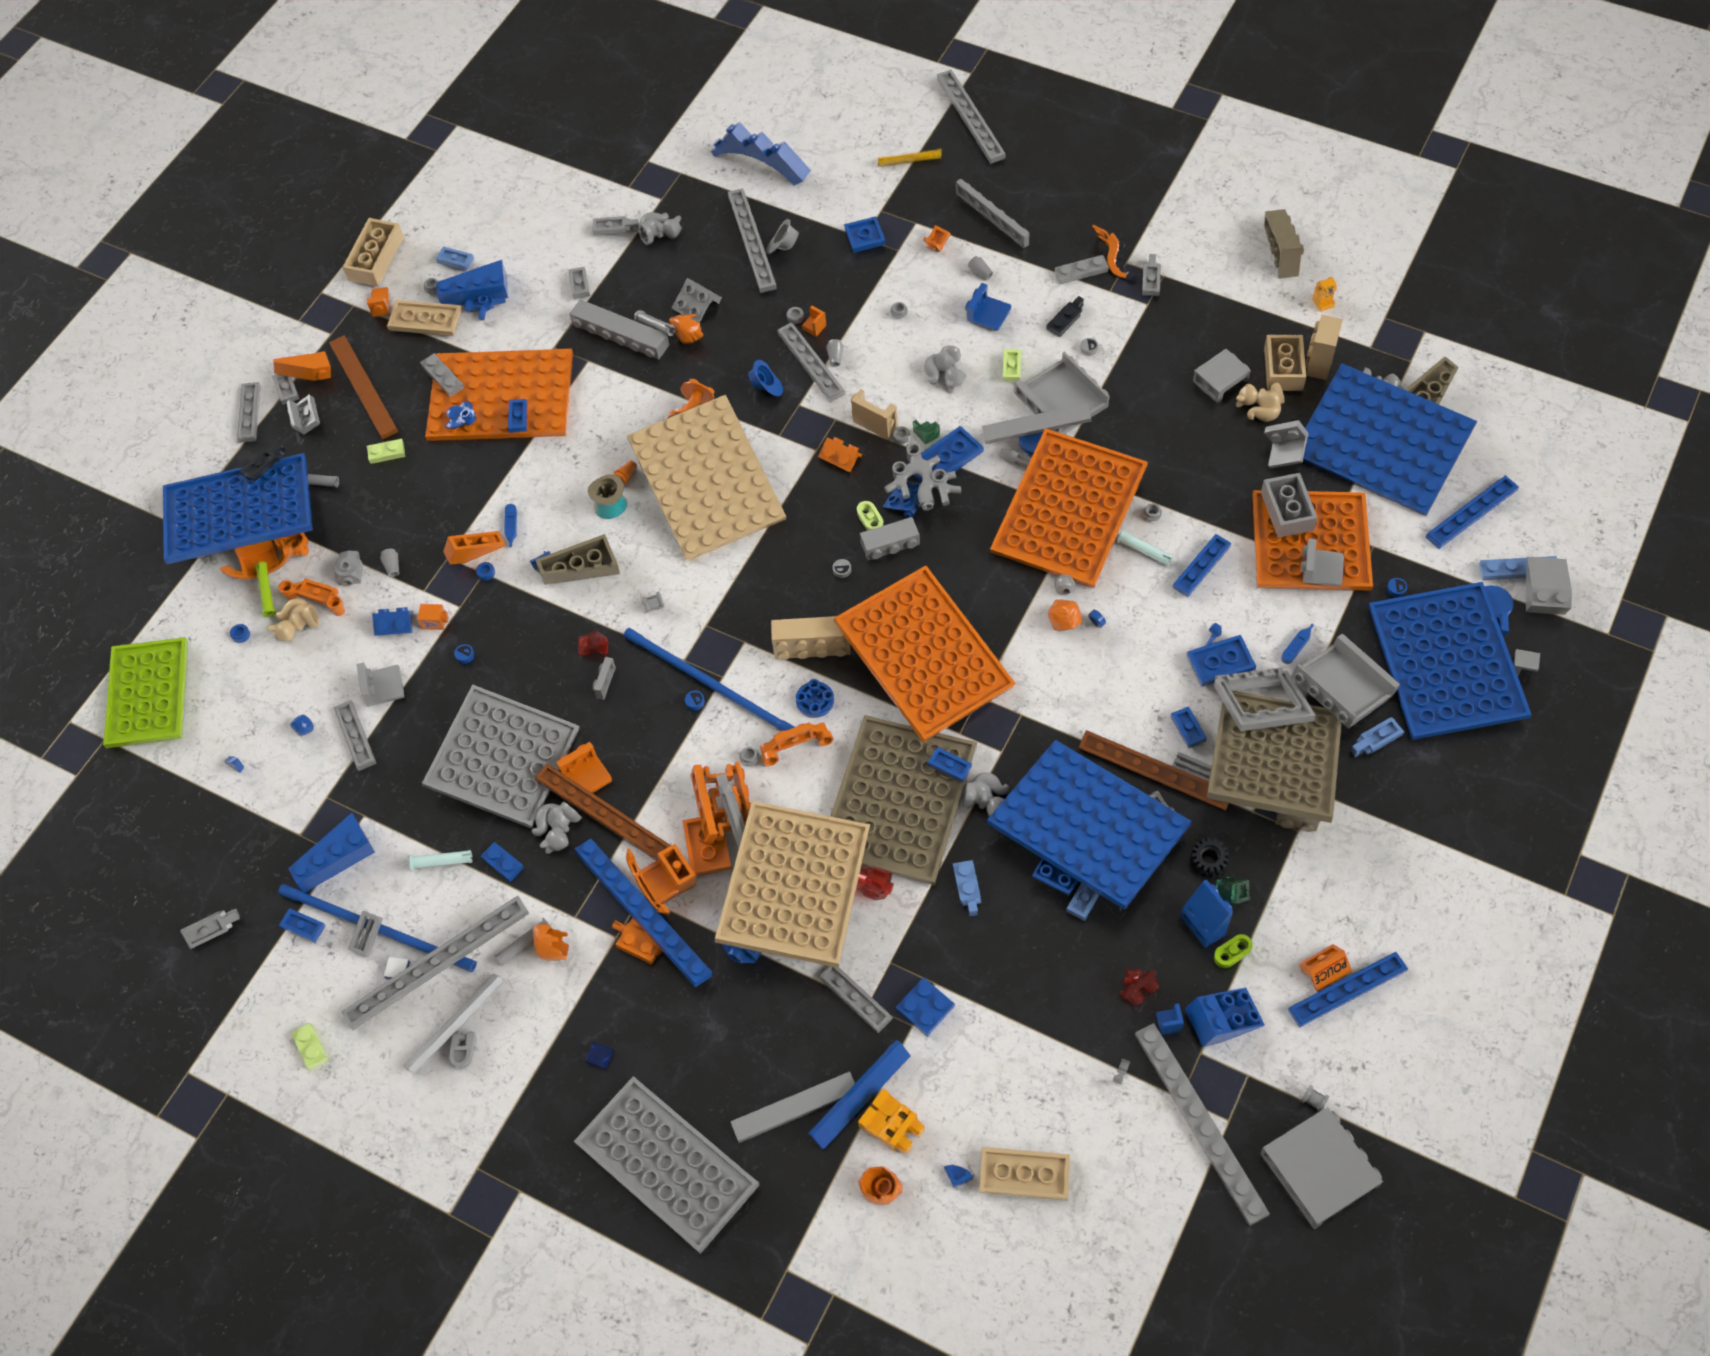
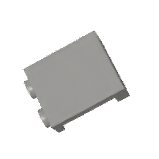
(1220, 374)

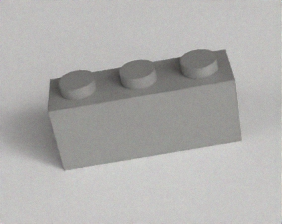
(890, 538)

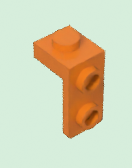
(379, 302)

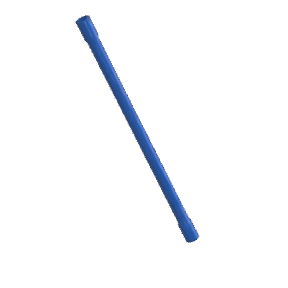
(639, 639)
(296, 895)

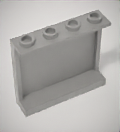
(1062, 387)
(1346, 681)
(1321, 1166)

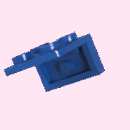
(986, 310)

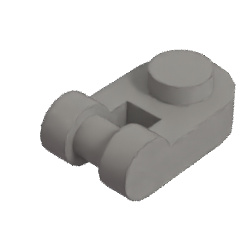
(462, 1055)

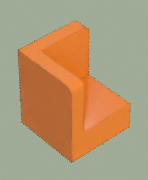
(815, 322)

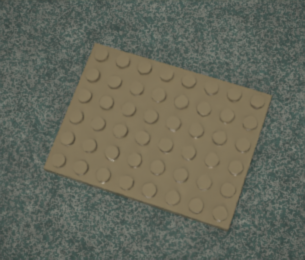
(1277, 767)
(901, 797)

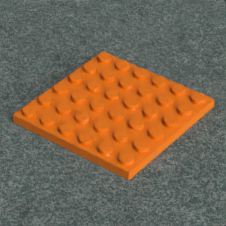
(1339, 528)

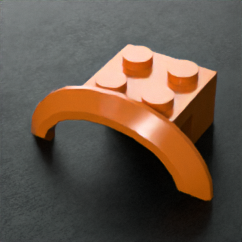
(256, 553)
(663, 878)

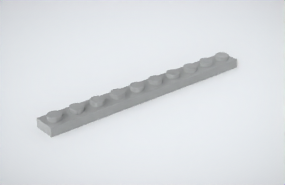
(434, 963)
(1202, 1125)

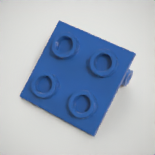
(909, 505)

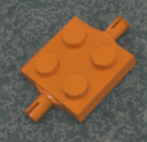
(636, 941)

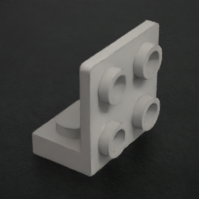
(694, 300)
(1288, 443)
(380, 684)

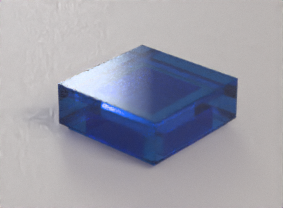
(599, 1055)

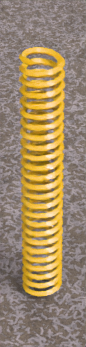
(907, 157)

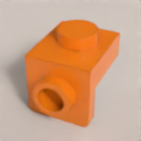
(937, 239)

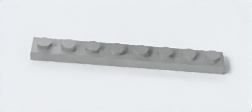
(971, 116)
(751, 240)

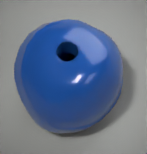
(302, 725)

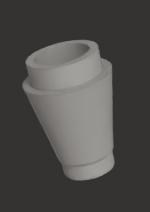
(980, 268)
(835, 351)
(390, 561)

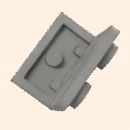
(1321, 566)

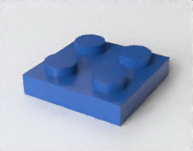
(864, 234)
(925, 1007)

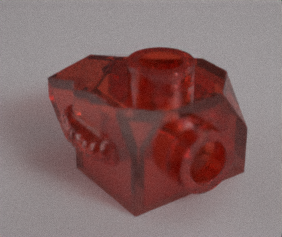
(875, 883)

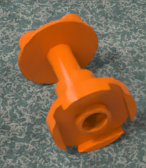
(696, 394)

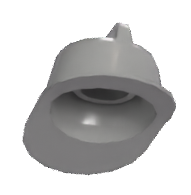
(784, 238)

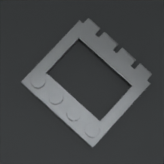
(1263, 719)

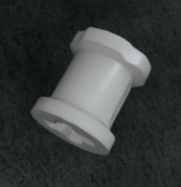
(653, 601)
(1315, 1098)

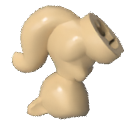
(1269, 401)
(299, 615)

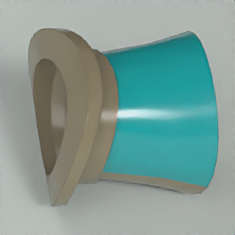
(608, 496)

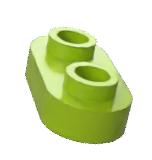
(1232, 952)

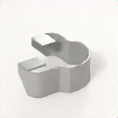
(1122, 1070)

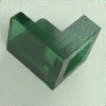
(926, 431)
(1233, 889)

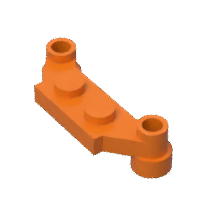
(314, 592)
(793, 737)

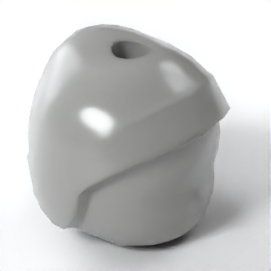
(1064, 584)

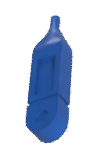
(510, 523)
(1296, 645)

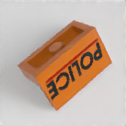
(1326, 966)

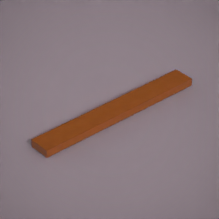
(363, 387)
(1148, 767)
(601, 811)

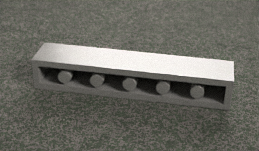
(619, 329)

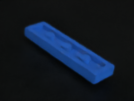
(1201, 565)

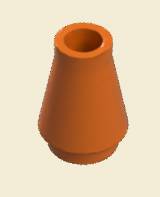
(626, 471)

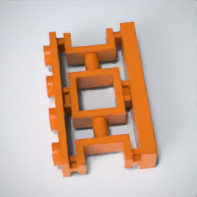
(707, 802)

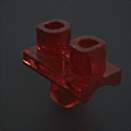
(1132, 992)

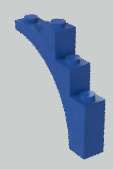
(778, 156)

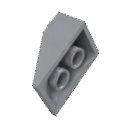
(1548, 586)

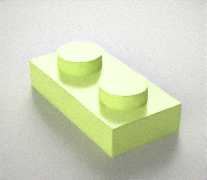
(1011, 365)
(386, 451)
(309, 1046)

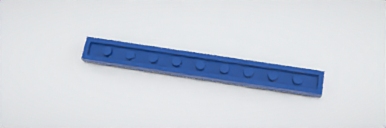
(643, 913)

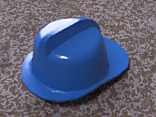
(764, 379)

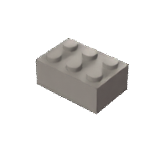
(1289, 505)

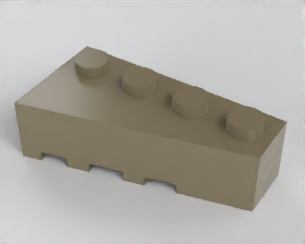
(1283, 243)
(578, 562)

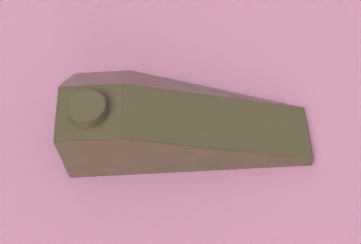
(1435, 381)

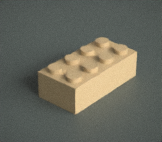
(373, 252)
(808, 638)

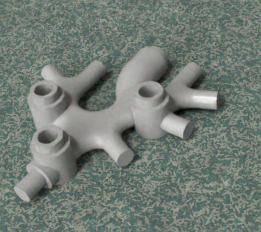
(931, 479)

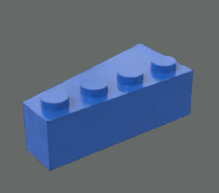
(485, 280)
(332, 854)

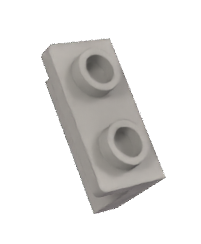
(303, 414)

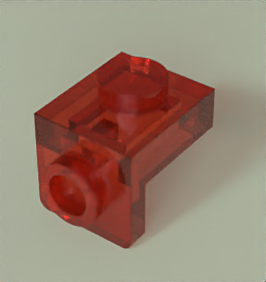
(592, 642)

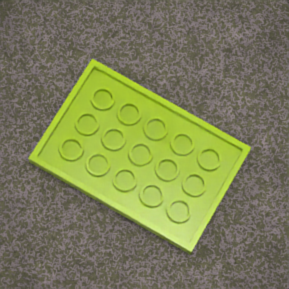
(146, 692)

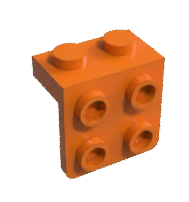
(585, 768)

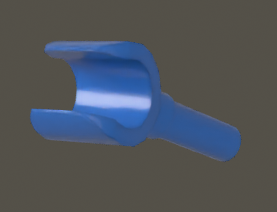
(1216, 631)

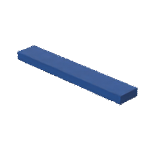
(1472, 512)
(1347, 989)
(859, 1094)

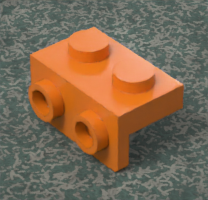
(839, 454)

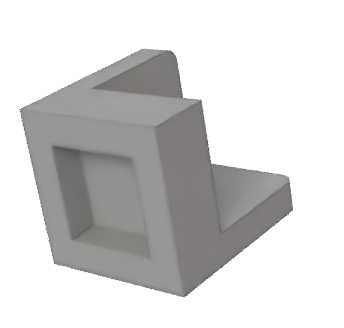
(1525, 660)

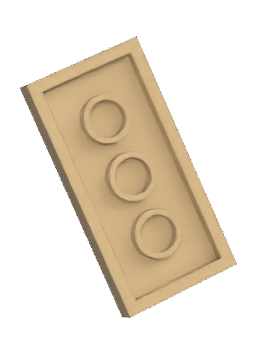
(424, 317)
(1024, 1173)

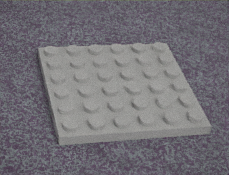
(497, 753)

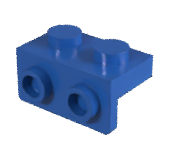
(392, 622)

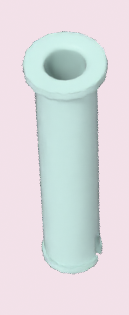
(1144, 548)
(440, 859)

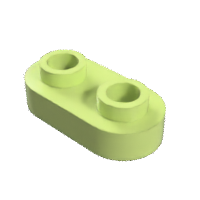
(871, 518)

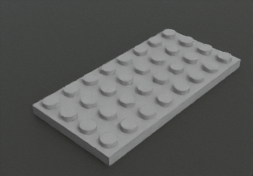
(667, 1164)

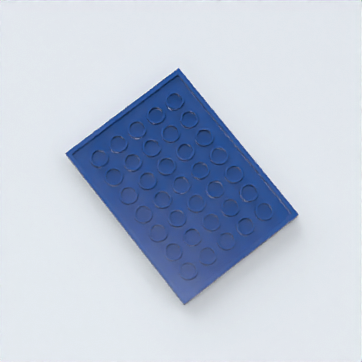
(1385, 439)
(233, 512)
(1449, 661)
(1089, 824)

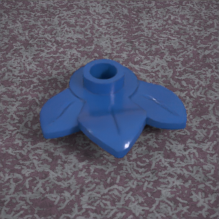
(460, 415)

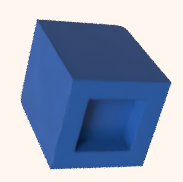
(1170, 1020)

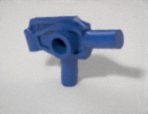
(482, 304)

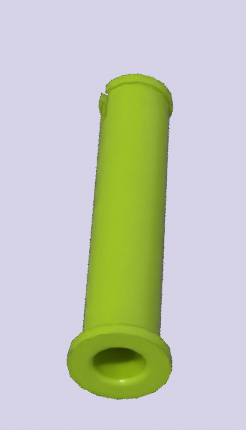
(265, 590)

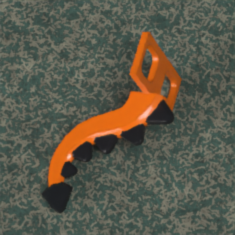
(1114, 254)

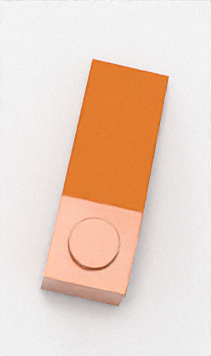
(306, 366)
(471, 546)

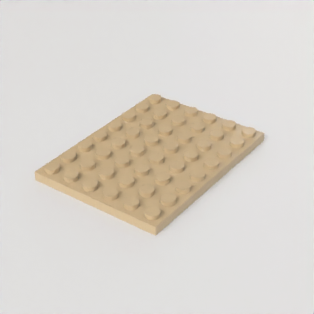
(706, 477)
(793, 884)

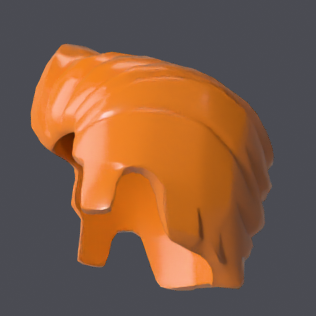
(687, 330)
(298, 542)
(1064, 615)
(549, 943)
(880, 1185)

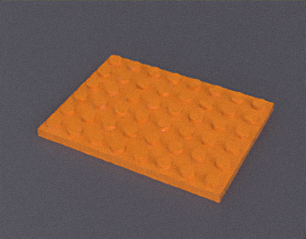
(496, 378)
(1069, 507)
(924, 653)

